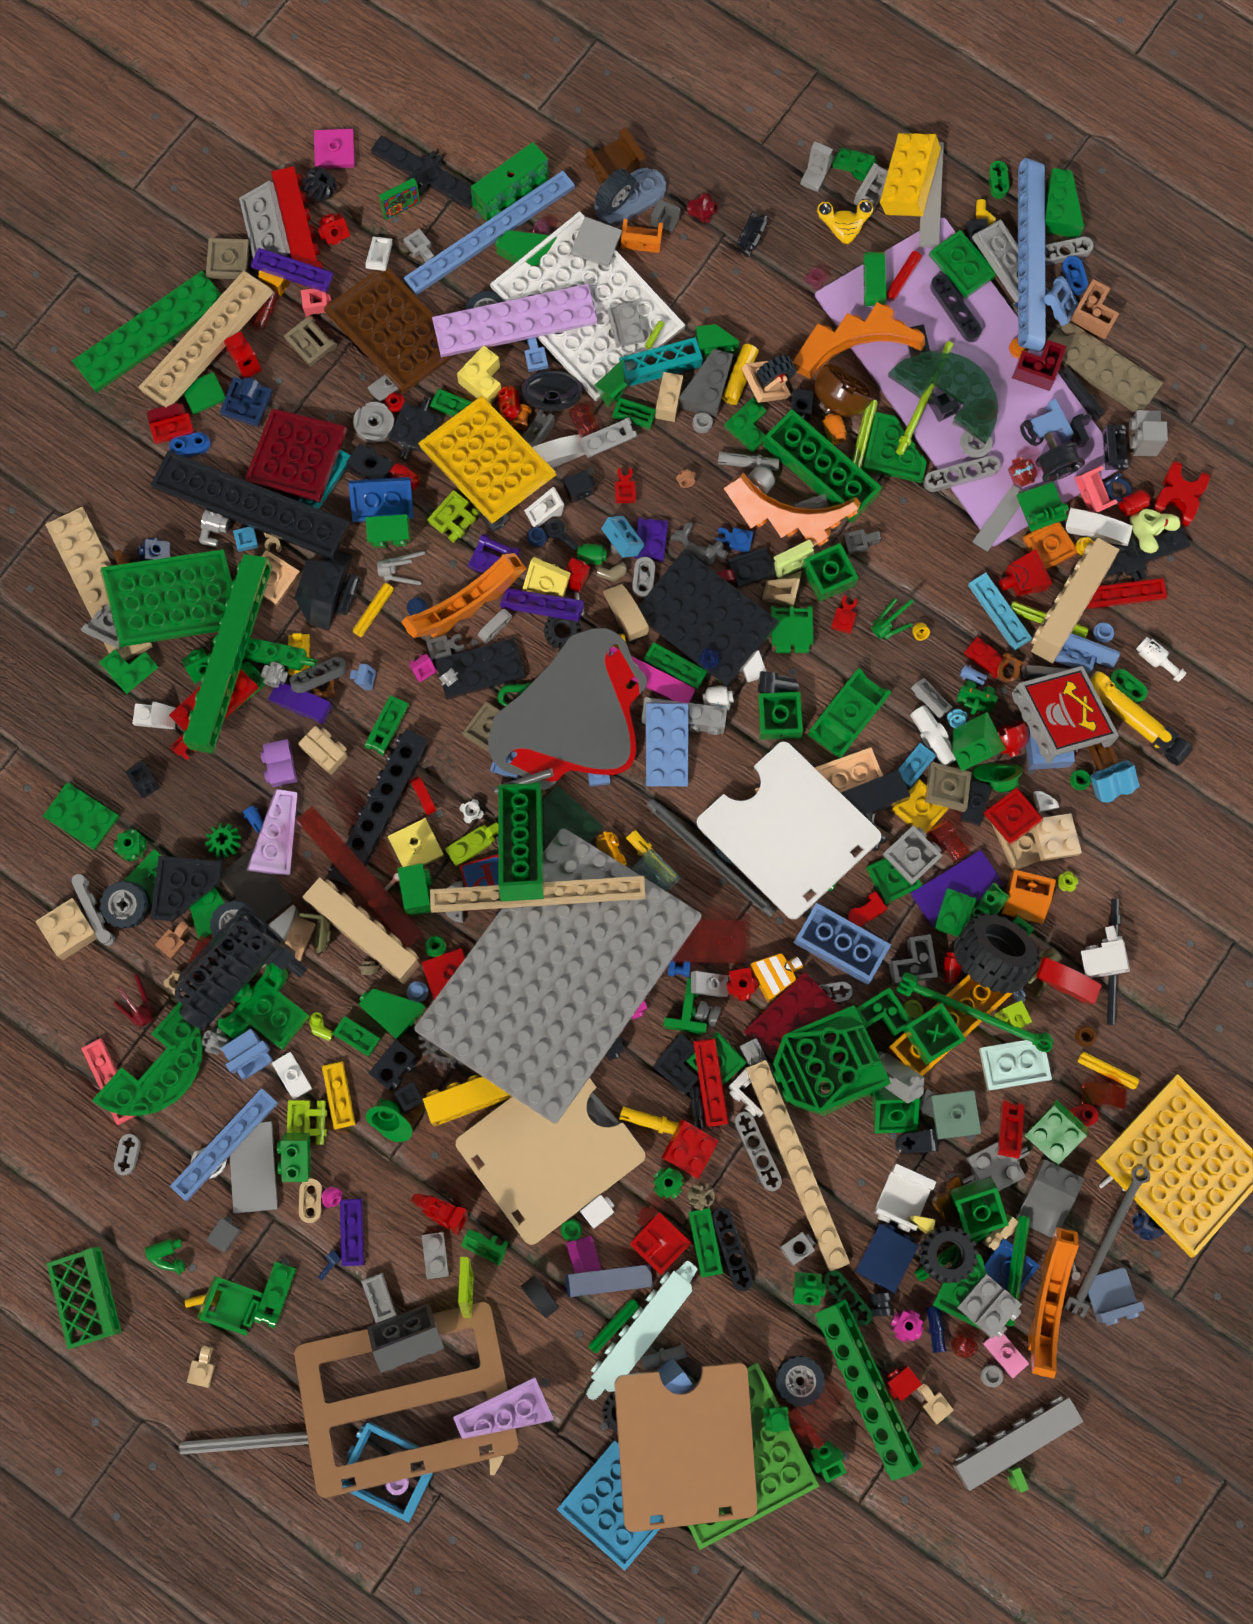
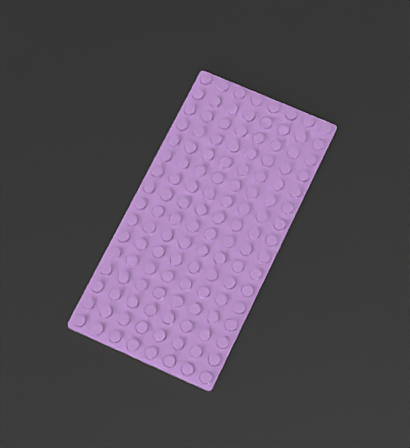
(990, 352)

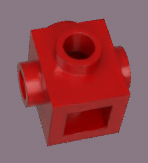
(333, 228)
(745, 977)

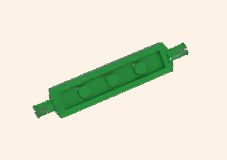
(268, 652)

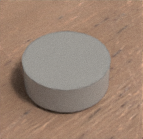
(702, 422)
(991, 1375)

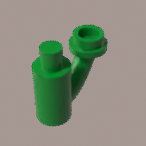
(164, 1248)

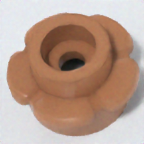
(686, 478)

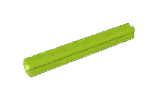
(864, 434)
(1038, 616)

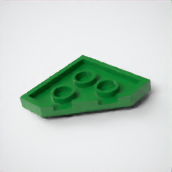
(882, 454)
(952, 1294)

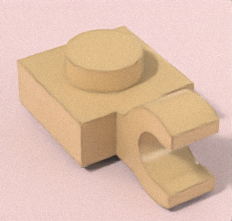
(202, 1371)
(935, 1405)

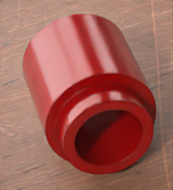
(402, 471)
(1134, 503)

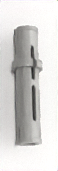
(743, 460)

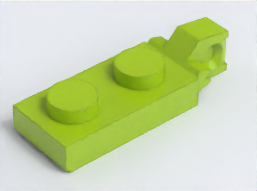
(472, 844)

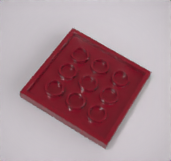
(296, 455)
(795, 1008)

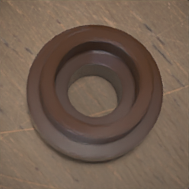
(1091, 1034)

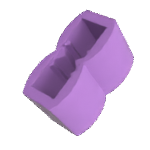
(279, 763)

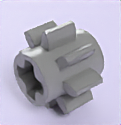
(274, 674)
(214, 1040)

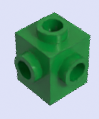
(196, 664)
(135, 850)
(660, 1188)
(808, 1288)
(828, 1461)

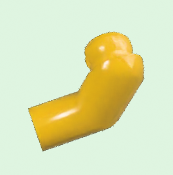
(982, 213)

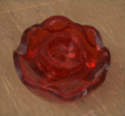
(963, 1346)

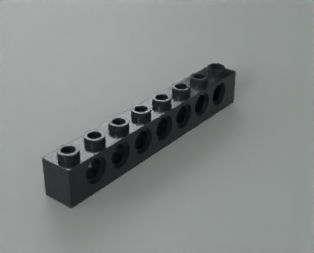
(390, 802)

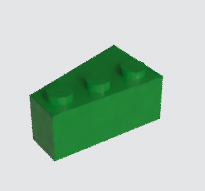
(1062, 205)

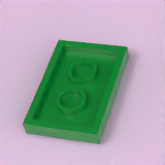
(962, 264)
(81, 816)

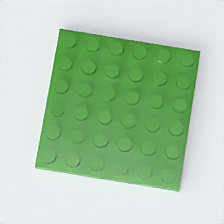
(778, 1462)

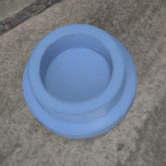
(1103, 632)
(417, 991)

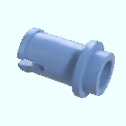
(972, 675)

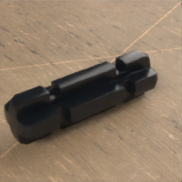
(696, 1107)

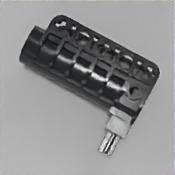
(232, 968)

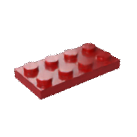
(242, 690)

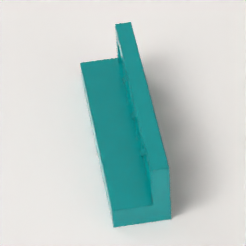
(655, 371)

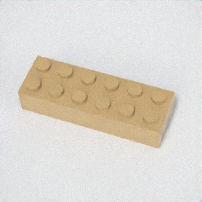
(1073, 599)
(358, 927)

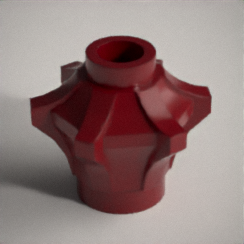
(702, 207)

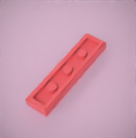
(102, 1069)

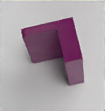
(584, 1255)

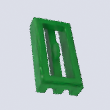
(637, 406)

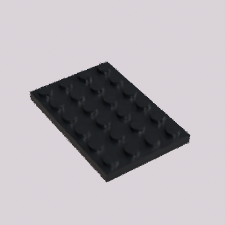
(703, 612)

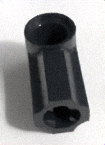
(773, 683)

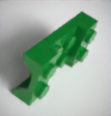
(848, 714)

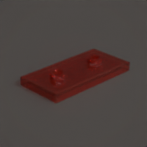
(715, 943)

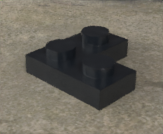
(672, 1064)

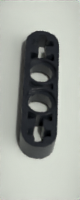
(952, 310)
(728, 1250)

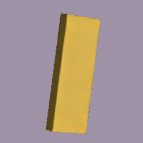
(338, 1095)

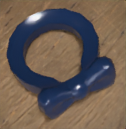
(1117, 478)

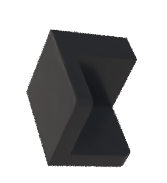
(942, 406)
(409, 1097)

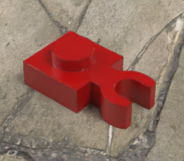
(625, 489)
(844, 618)

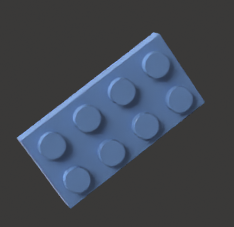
(666, 744)

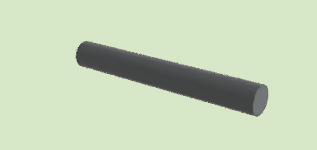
(530, 778)

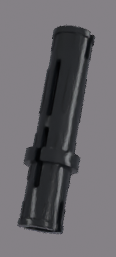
(1086, 399)

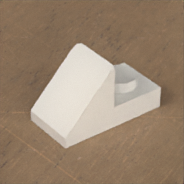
(545, 507)
(153, 716)

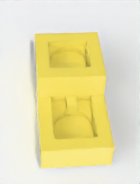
(923, 1224)

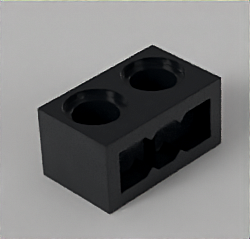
(388, 1062)

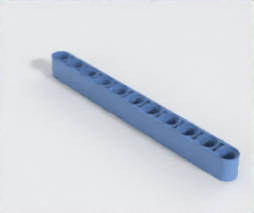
(1031, 255)

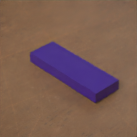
(351, 1232)

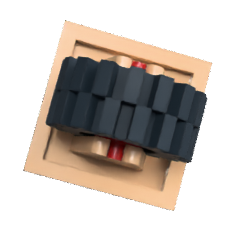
(769, 378)

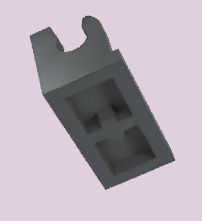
(539, 429)

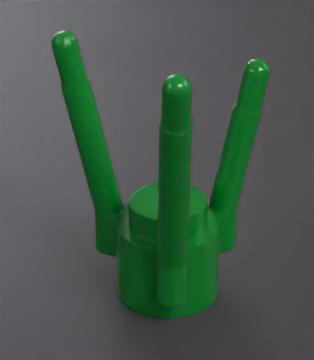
(881, 627)

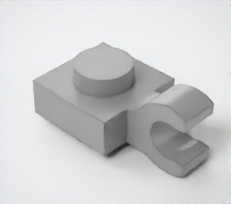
(419, 244)

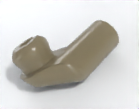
(614, 573)

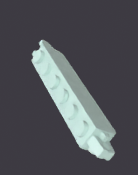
(643, 1331)

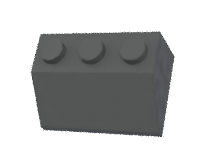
(405, 1338)

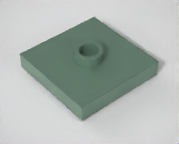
(955, 1115)

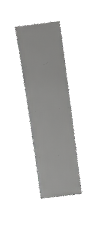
(998, 519)

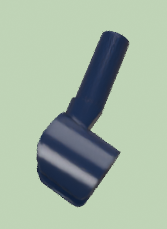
(333, 1259)

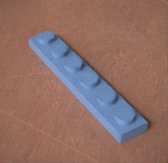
(223, 1145)

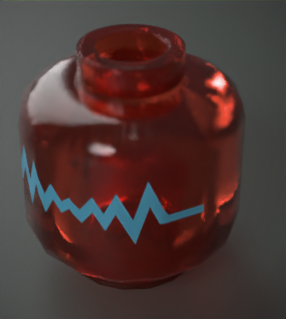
(1022, 471)

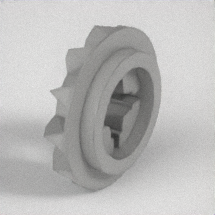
(965, 443)

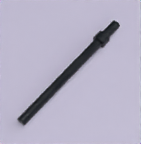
(1113, 920)

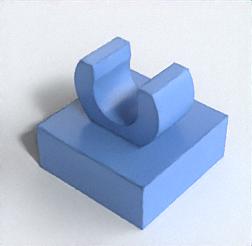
(364, 676)

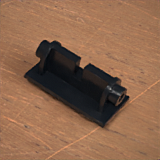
(751, 233)

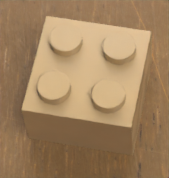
(67, 929)

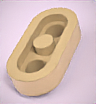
(310, 1201)

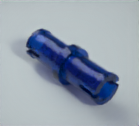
(936, 1330)

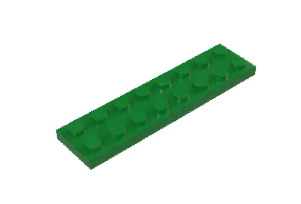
(147, 332)

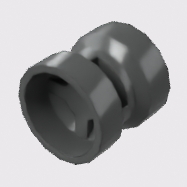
(703, 1011)

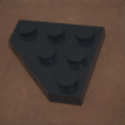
(181, 885)

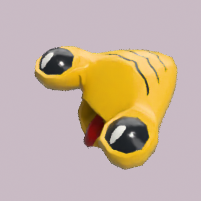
(845, 223)

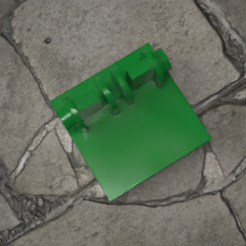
(1042, 506)

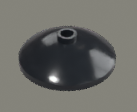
(552, 390)

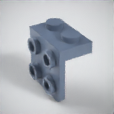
(1113, 1297)

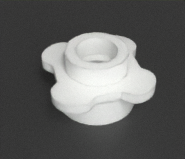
(473, 805)

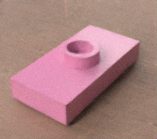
(1006, 1354)

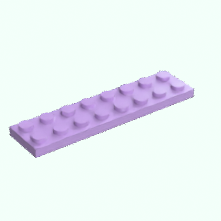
(514, 320)

